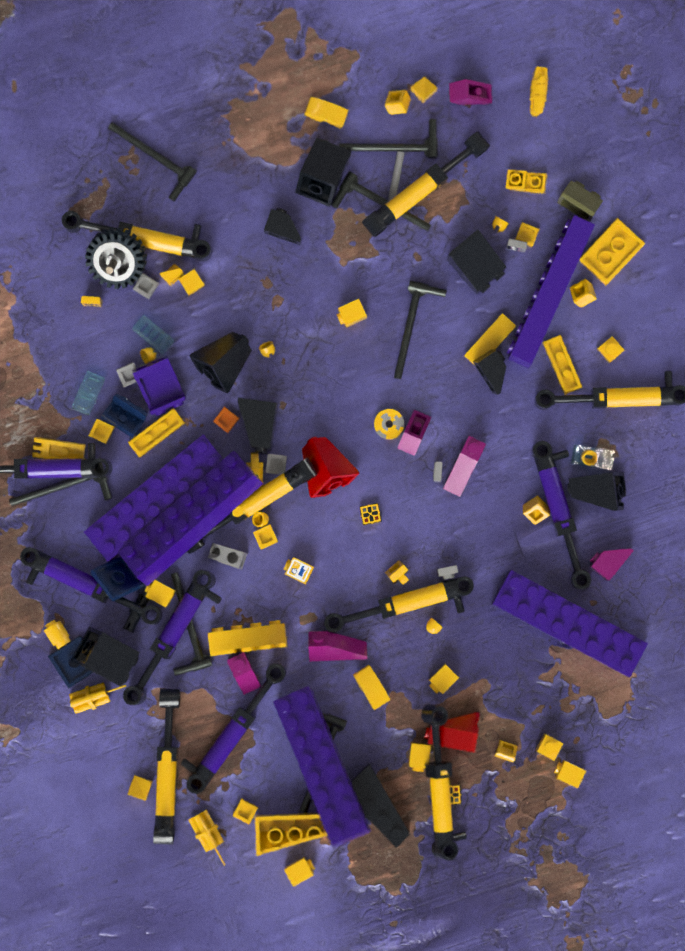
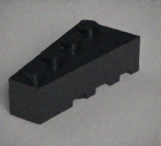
(378, 806)

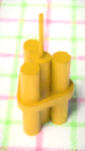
(90, 697)
(206, 831)

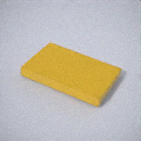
(611, 251)

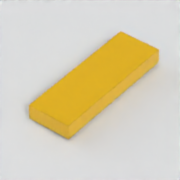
(491, 338)
(562, 364)
(156, 432)

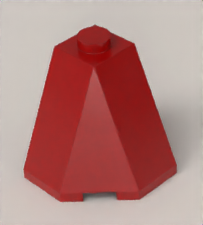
(331, 466)
(458, 732)

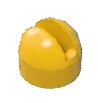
(499, 222)
(267, 348)
(148, 354)
(588, 461)
(260, 519)
(433, 626)

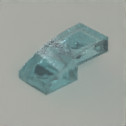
(88, 393)
(604, 459)

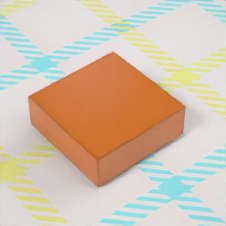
(226, 420)

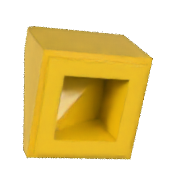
(423, 89)
(397, 102)
(172, 274)
(583, 293)
(536, 510)
(140, 787)

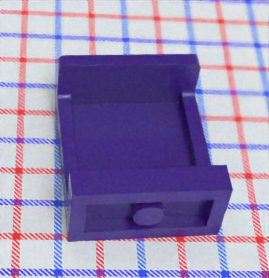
(159, 385)

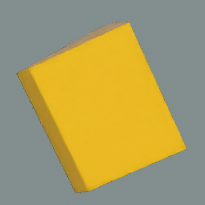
(506, 751)

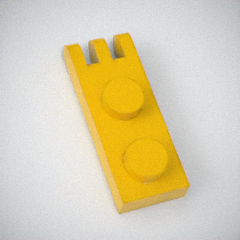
(58, 449)

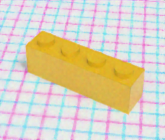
(247, 639)
(286, 830)

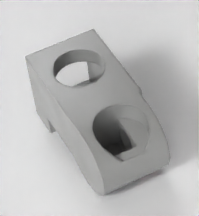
(227, 556)

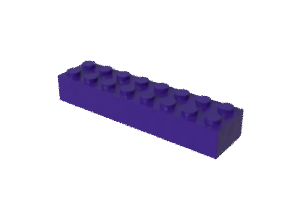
(551, 291)
(152, 498)
(190, 518)
(569, 623)
(322, 766)

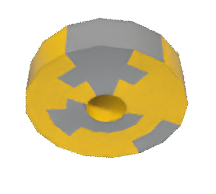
(389, 415)

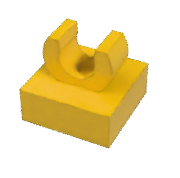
(397, 572)

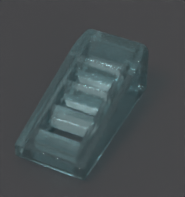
(158, 344)

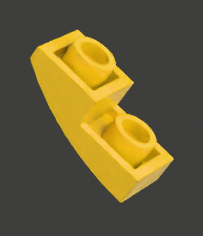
(326, 111)
(526, 182)
(371, 687)

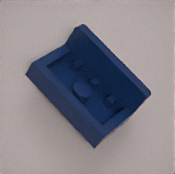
(125, 415)

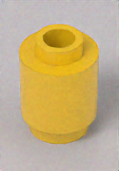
(57, 634)

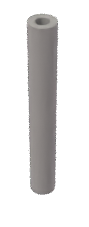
(396, 175)

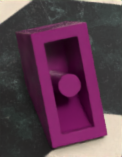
(470, 92)
(414, 432)
(609, 562)
(244, 673)

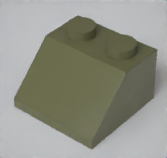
(580, 201)

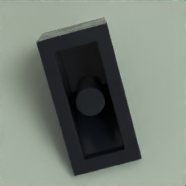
(281, 226)
(492, 369)

